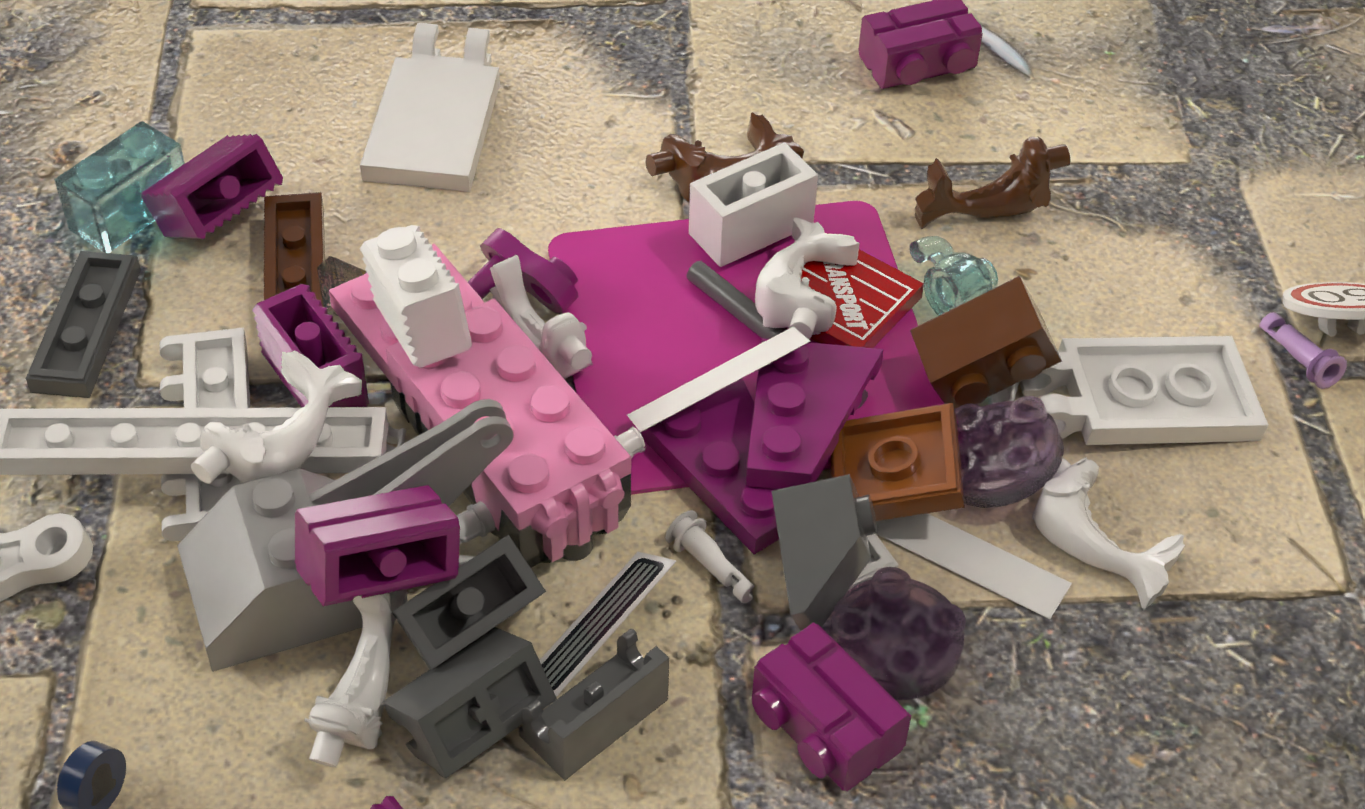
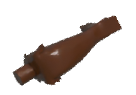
(691, 162)
(1014, 193)

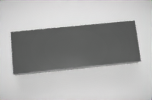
(83, 324)

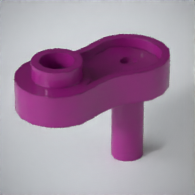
(546, 280)

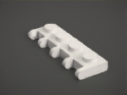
(211, 378)

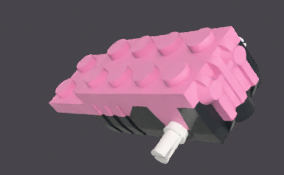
(562, 469)

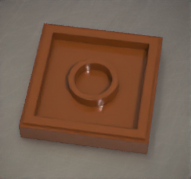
(903, 461)

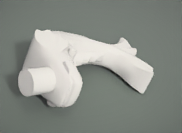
(779, 290)
(559, 339)
(259, 455)
(1067, 523)
(356, 705)

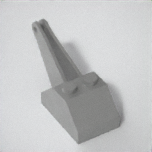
(244, 547)

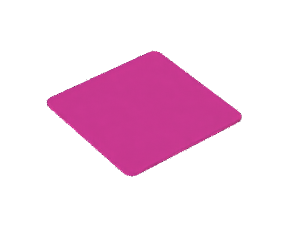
(661, 331)

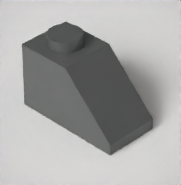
(822, 544)
(465, 608)

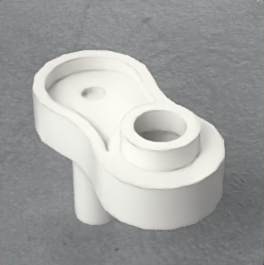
(43, 553)

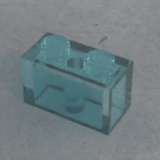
(105, 189)

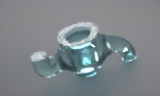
(955, 275)

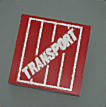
(866, 296)

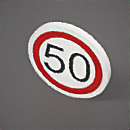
(1328, 303)

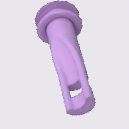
(1322, 366)

